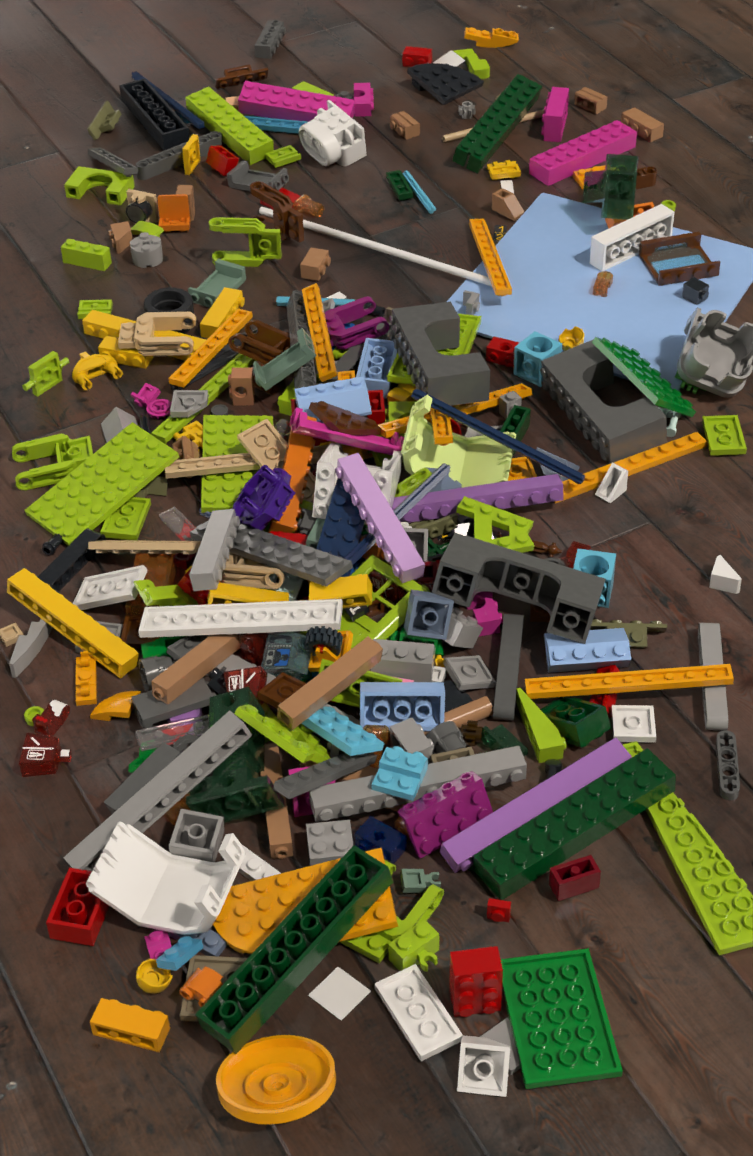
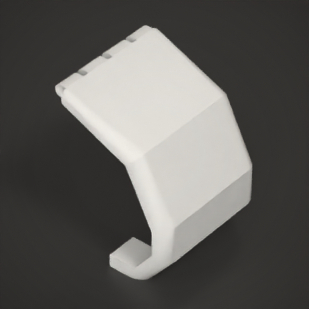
(161, 887)

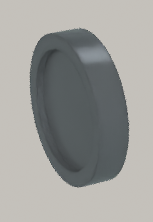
(219, 410)

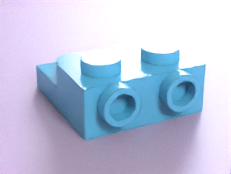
(400, 773)

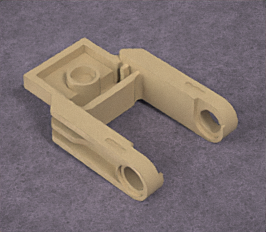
(141, 334)
(250, 573)

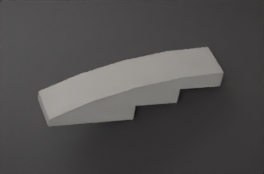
(29, 646)

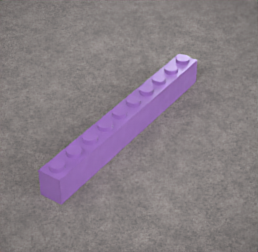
(499, 495)
(460, 849)

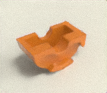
(201, 985)

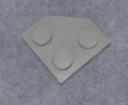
(188, 402)

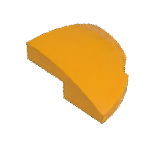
(117, 705)

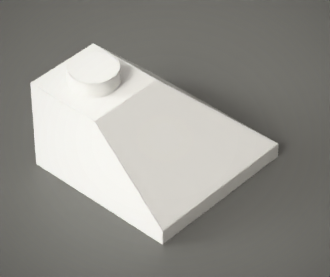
(483, 1066)

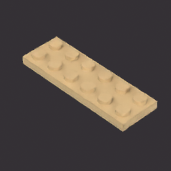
(269, 449)
(140, 546)

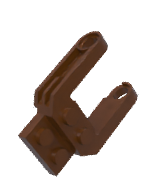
(285, 217)
(264, 344)

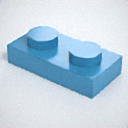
(179, 953)

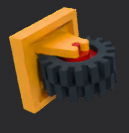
(326, 645)

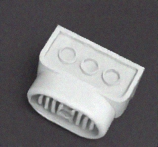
(331, 137)

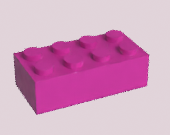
(555, 114)

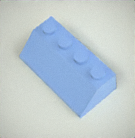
(376, 363)
(345, 394)
(601, 649)
(397, 701)

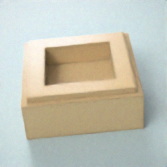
(10, 634)

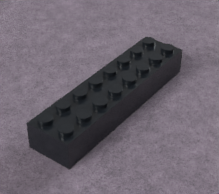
(154, 114)

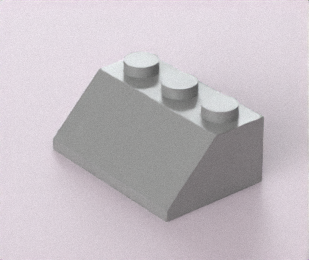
(406, 660)

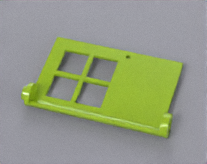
(365, 626)

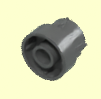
(151, 668)
(446, 737)

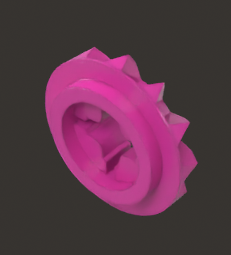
(155, 408)

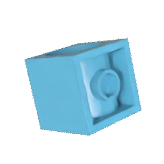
(529, 355)
(598, 564)

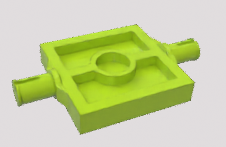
(45, 373)

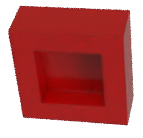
(498, 910)

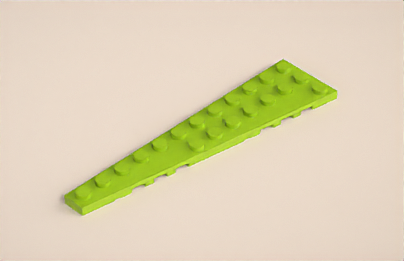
(706, 874)

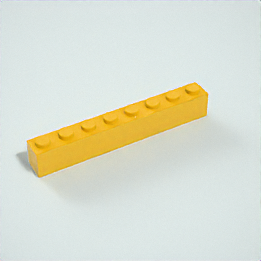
(104, 324)
(72, 622)

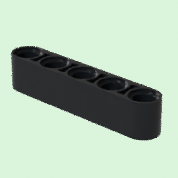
(71, 560)

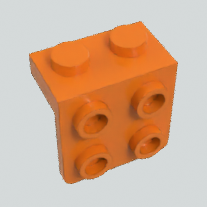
(174, 212)

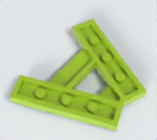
(487, 516)
(304, 748)

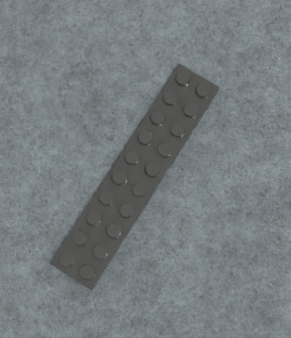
(284, 554)

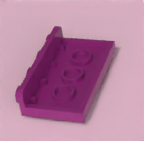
(445, 812)

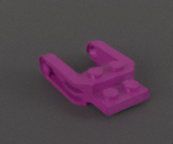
(357, 334)

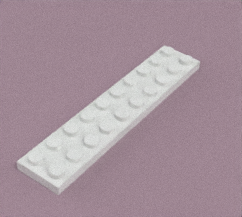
(240, 618)

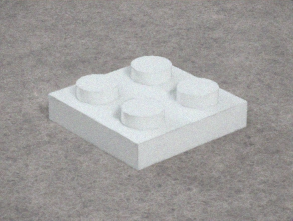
(633, 723)

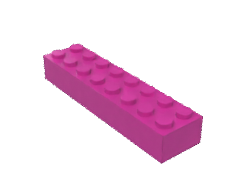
(287, 103)
(582, 152)

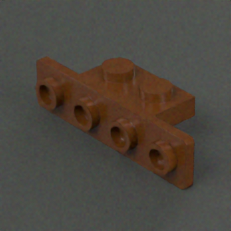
(239, 75)

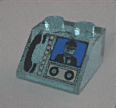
(286, 654)

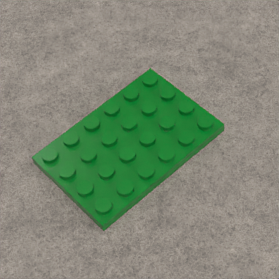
(644, 377)
(559, 1019)

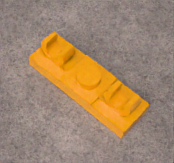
(86, 679)

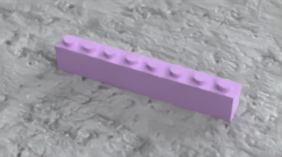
(380, 518)

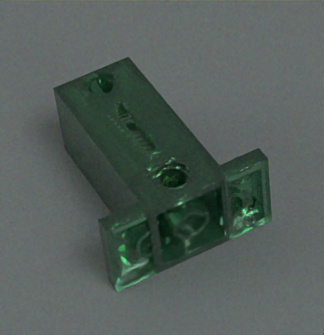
(613, 186)

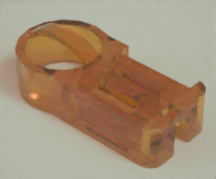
(602, 283)

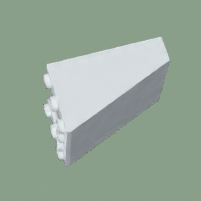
(326, 478)

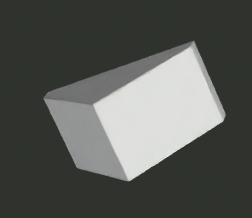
(613, 483)
(724, 577)

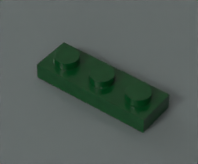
(399, 185)

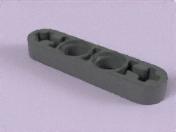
(730, 764)

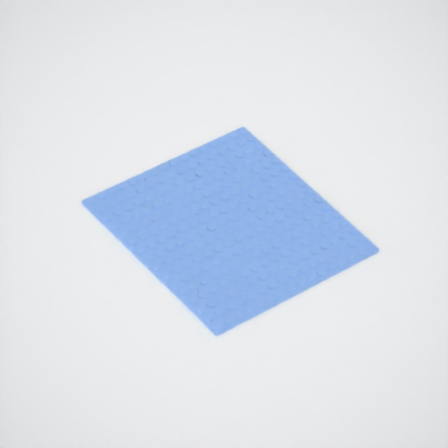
(554, 283)

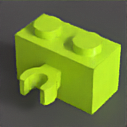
(415, 947)

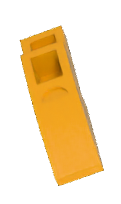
(497, 38)

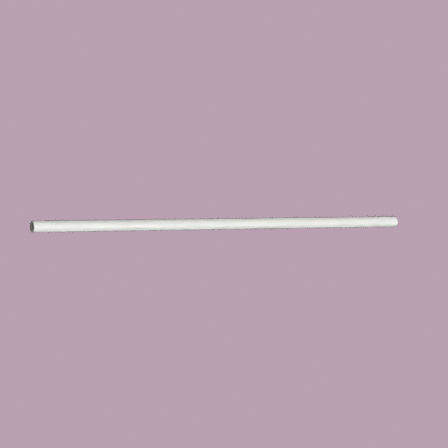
(389, 250)

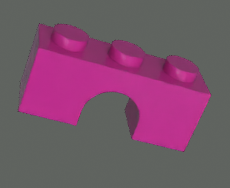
(363, 99)
(486, 613)

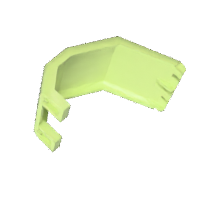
(471, 459)

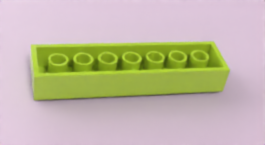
(235, 128)

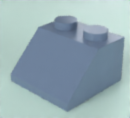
(428, 615)

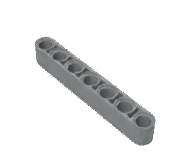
(713, 696)

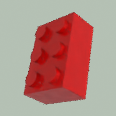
(76, 911)
(475, 981)

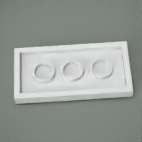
(109, 587)
(418, 1012)

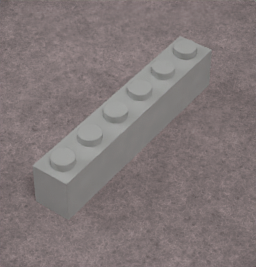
(214, 550)

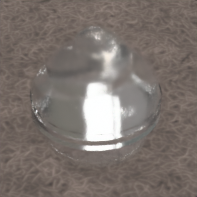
(283, 427)

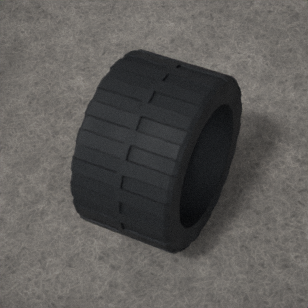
(170, 300)

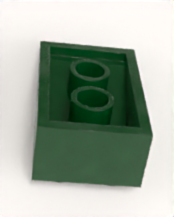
(577, 719)

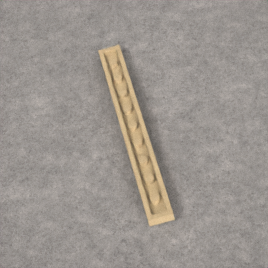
(225, 464)

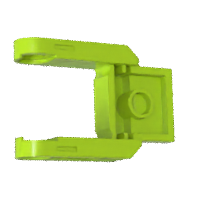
(262, 242)
(69, 455)
(376, 944)

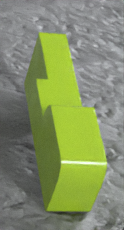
(475, 65)
(163, 595)

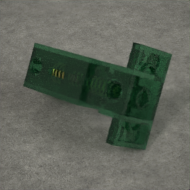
(235, 785)

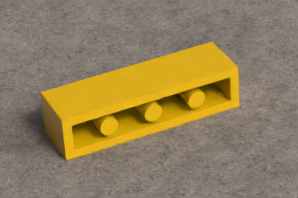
(223, 307)
(233, 593)

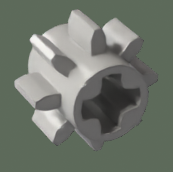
(467, 110)

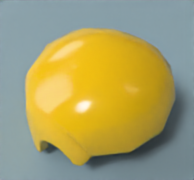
(571, 338)
(151, 978)

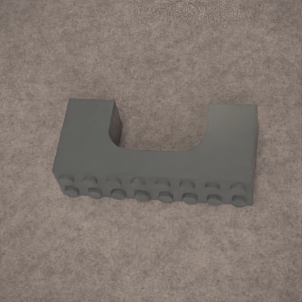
(433, 327)
(613, 431)
(481, 566)

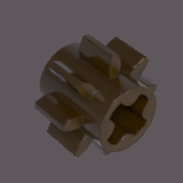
(471, 733)

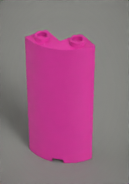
(300, 425)

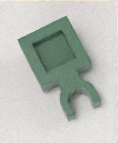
(416, 881)

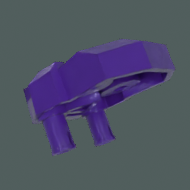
(264, 497)

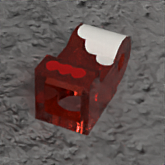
(51, 718)

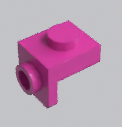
(146, 395)
(157, 943)

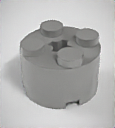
(146, 250)

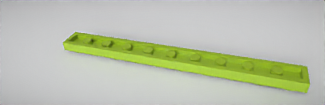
(215, 387)

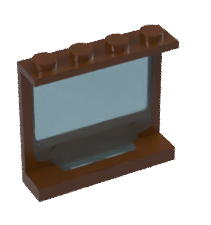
(677, 258)

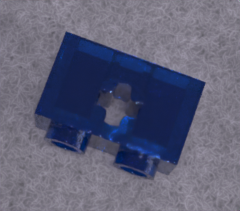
(376, 834)

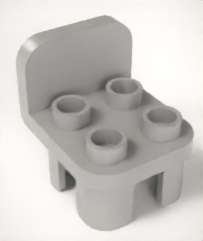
(716, 353)

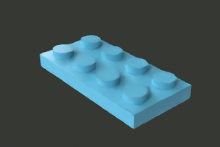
(343, 732)

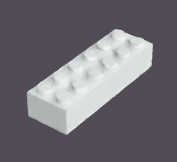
(623, 239)

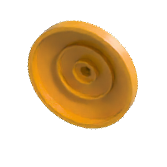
(276, 1079)

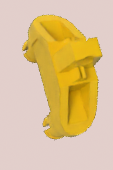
(94, 366)

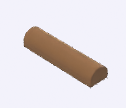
(471, 711)

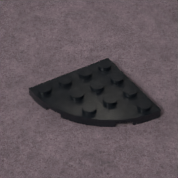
(445, 81)

